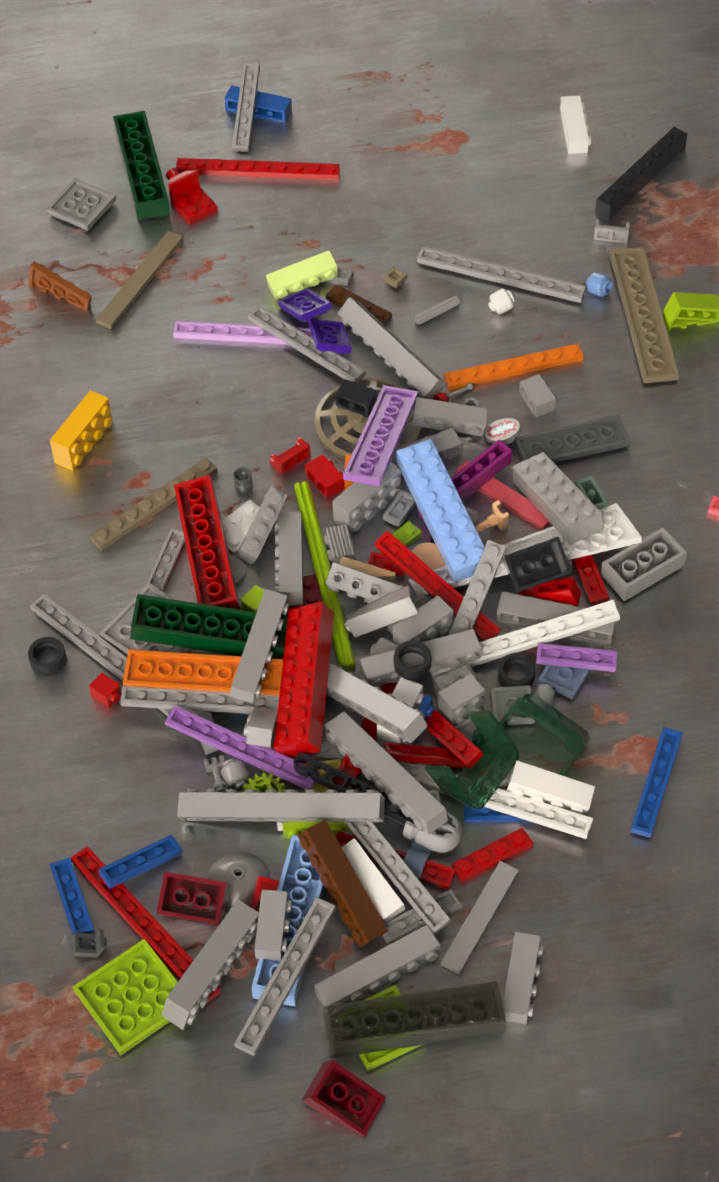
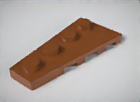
(52, 282)

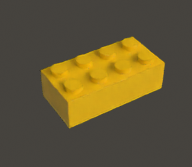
(81, 430)

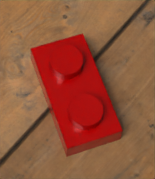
(381, 561)

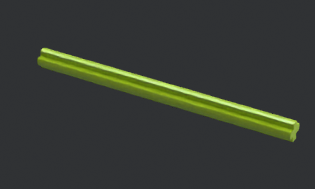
(322, 567)

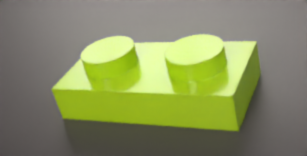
(408, 534)

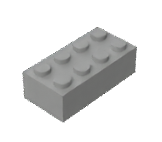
(363, 500)
(643, 564)

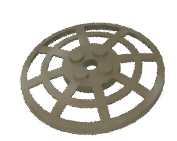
(355, 421)

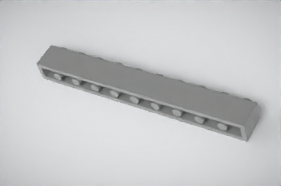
(281, 806)

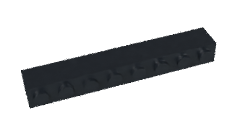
(641, 173)

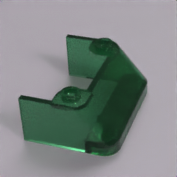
(572, 734)
(480, 782)

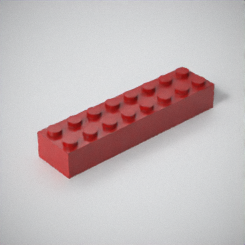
(206, 543)
(304, 680)

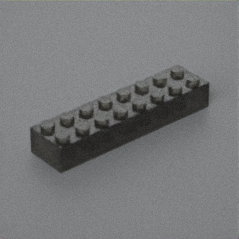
(413, 1019)

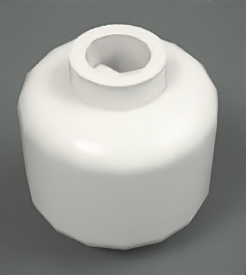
(501, 301)

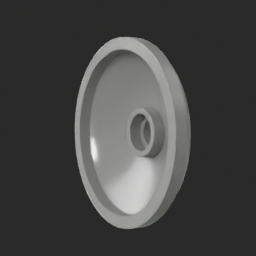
(241, 886)

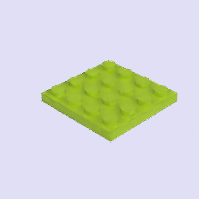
(128, 996)

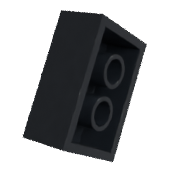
(536, 564)

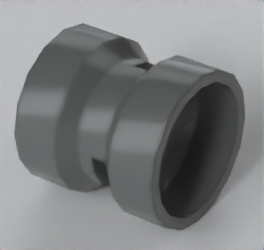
(242, 479)

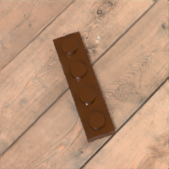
(340, 295)

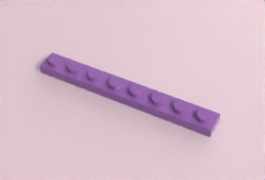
(236, 746)

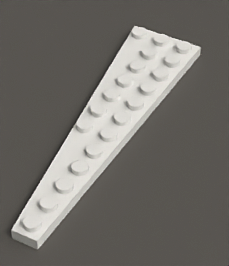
(616, 533)

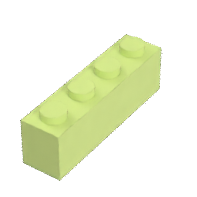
(302, 275)

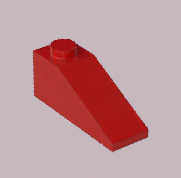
(558, 590)

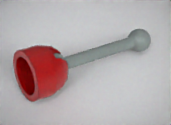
(444, 397)

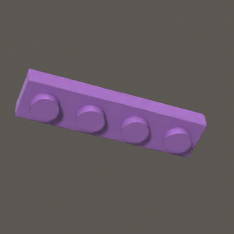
(576, 657)

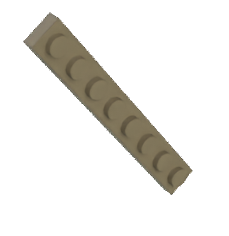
(148, 506)

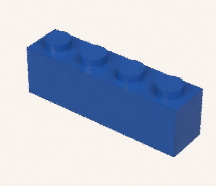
(266, 106)

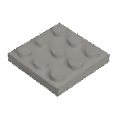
(81, 204)

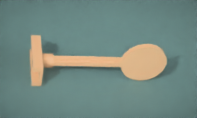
(430, 554)

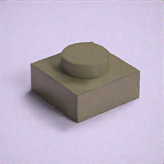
(395, 277)

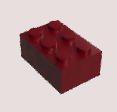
(193, 898)

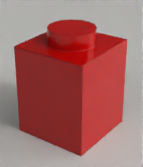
(105, 690)

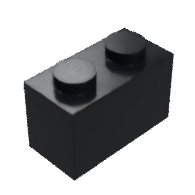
(356, 397)

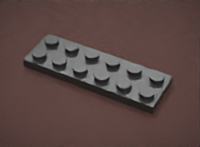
(575, 440)

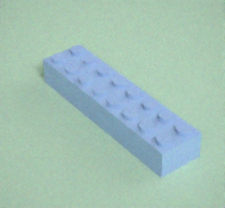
(441, 508)
(303, 887)

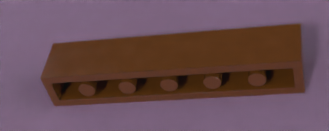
(342, 883)

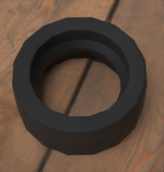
(42, 644)
(412, 647)
(516, 659)

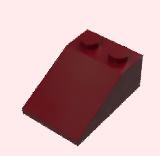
(343, 1097)

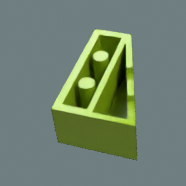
(690, 309)

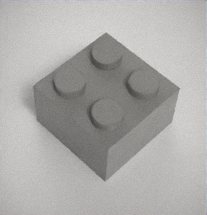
(460, 698)

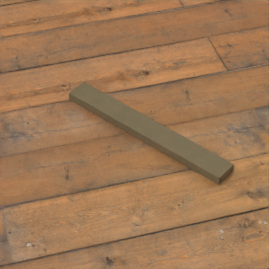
(139, 280)

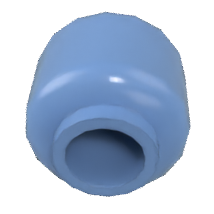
(599, 284)

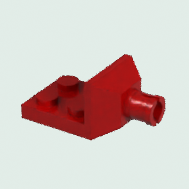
(188, 195)

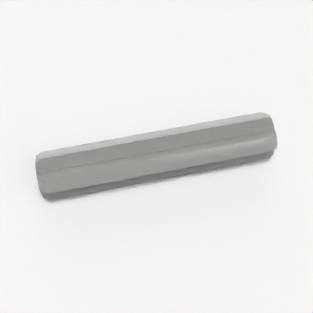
(436, 310)

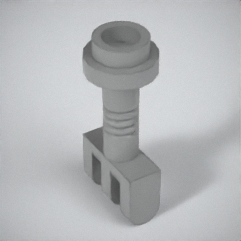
(215, 767)

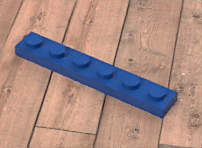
(656, 782)

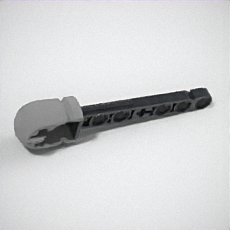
(441, 840)

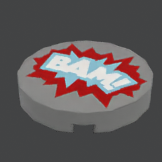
(503, 430)

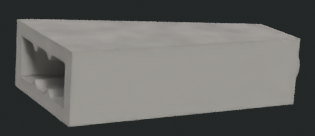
(382, 612)

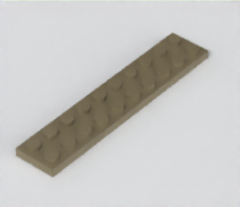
(644, 315)

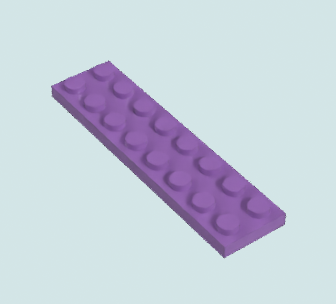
(380, 436)

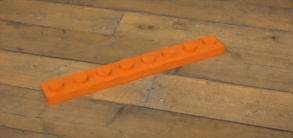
(513, 366)

